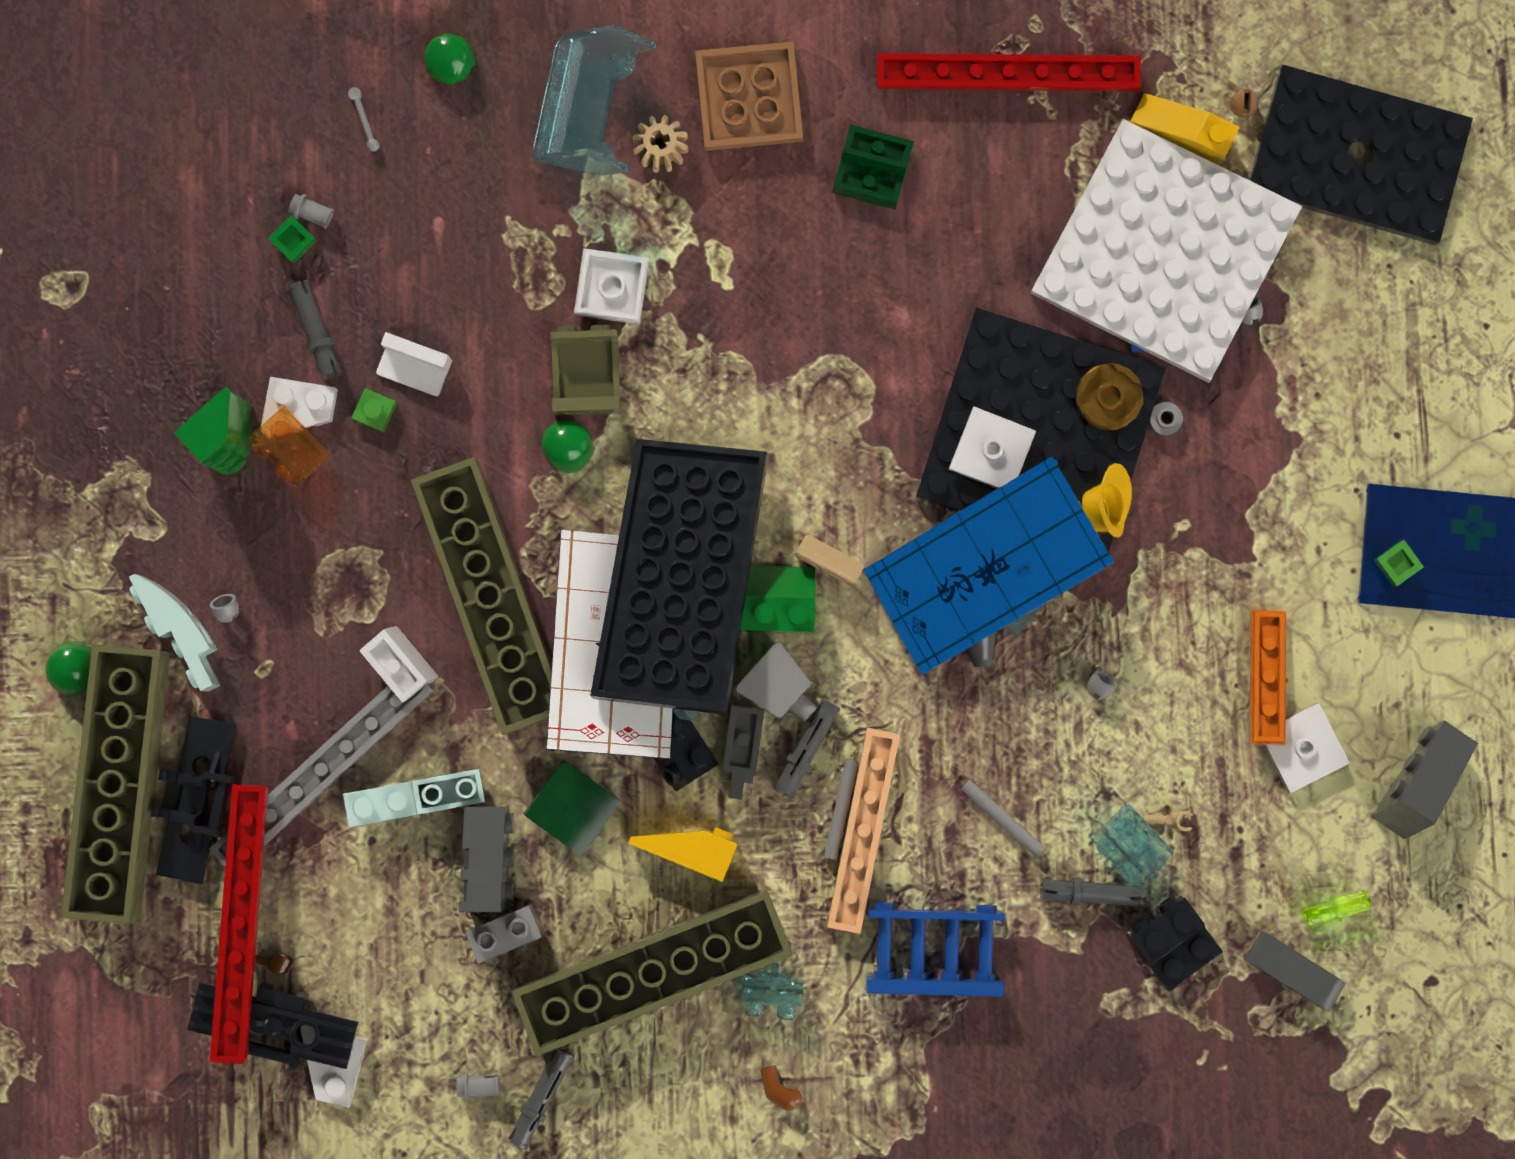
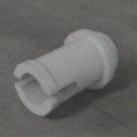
(310, 210)
(473, 1086)

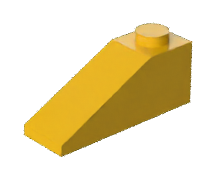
(1186, 127)
(697, 850)

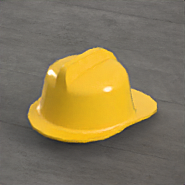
(1109, 501)

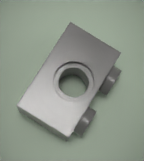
(505, 933)

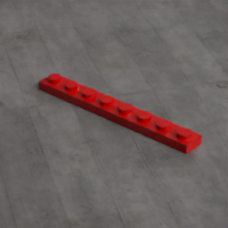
(1008, 72)
(239, 924)

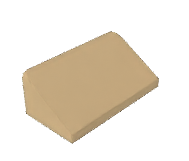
(829, 560)

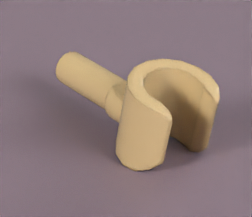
(1172, 820)

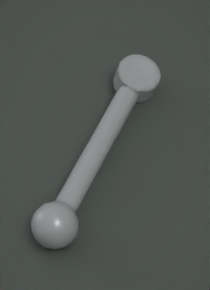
(356, 96)

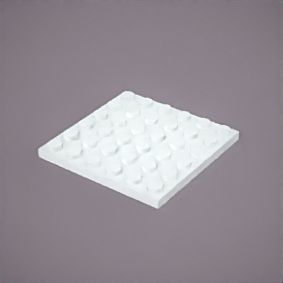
(1166, 250)

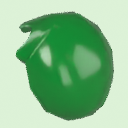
(449, 58)
(567, 446)
(69, 668)

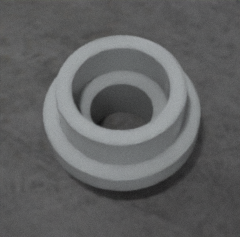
(1162, 428)

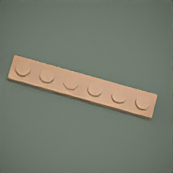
(863, 830)

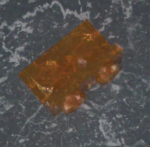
(288, 446)

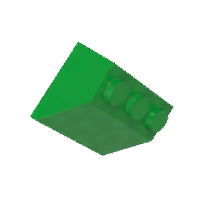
(220, 432)
(780, 600)

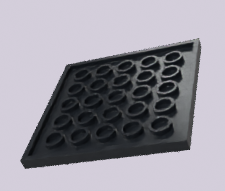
(1033, 381)

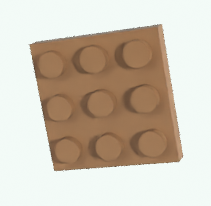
(749, 96)

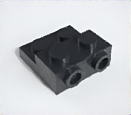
(1174, 942)

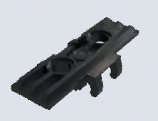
(187, 797)
(282, 1017)

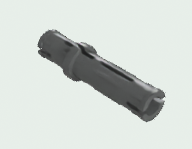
(319, 343)
(787, 783)
(1078, 891)
(534, 1110)

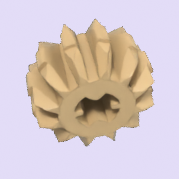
(669, 136)

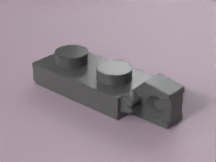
(742, 747)

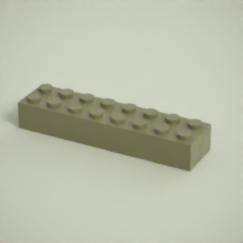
(487, 593)
(115, 784)
(651, 972)

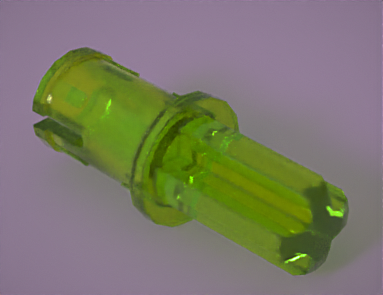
(1336, 908)

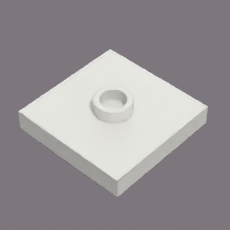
(611, 286)
(991, 449)
(1309, 749)

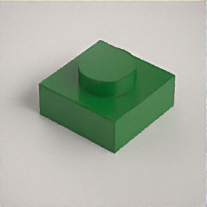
(292, 239)

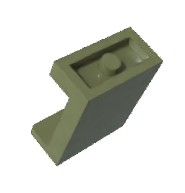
(585, 371)

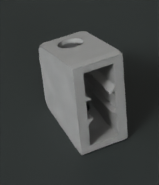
(778, 685)

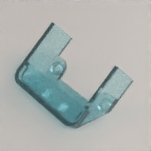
(580, 98)

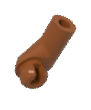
(776, 1093)

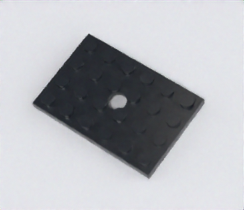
(1411, 145)

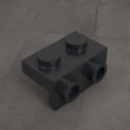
(688, 755)

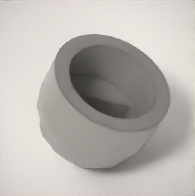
(1254, 313)
(225, 608)
(1101, 684)

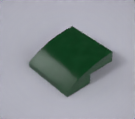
(872, 167)
(572, 807)

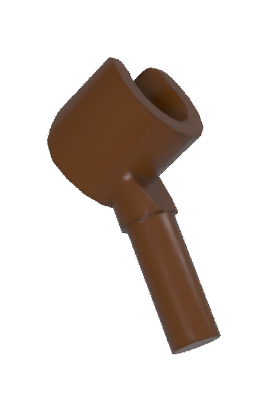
(279, 964)

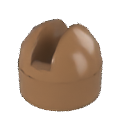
(1237, 103)

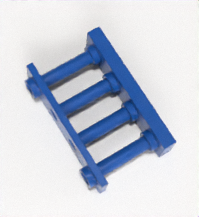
(917, 980)

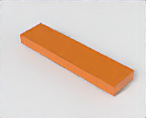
(1267, 678)

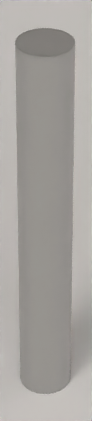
(841, 809)
(1002, 818)

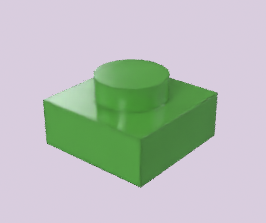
(374, 410)
(1398, 563)

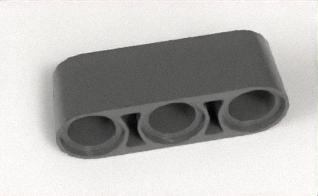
(1295, 971)

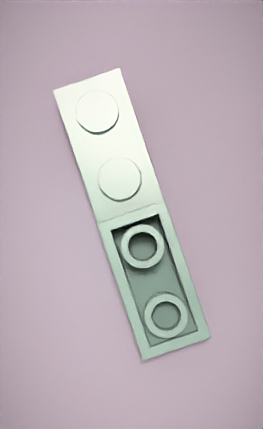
(171, 617)
(413, 798)

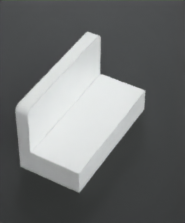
(413, 364)
(398, 663)

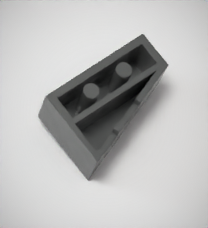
(1425, 780)
(487, 859)

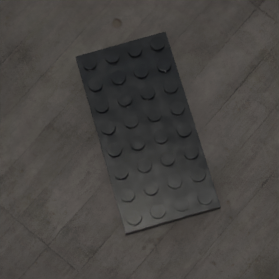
(680, 576)

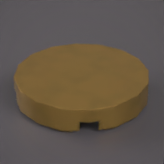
(1109, 396)

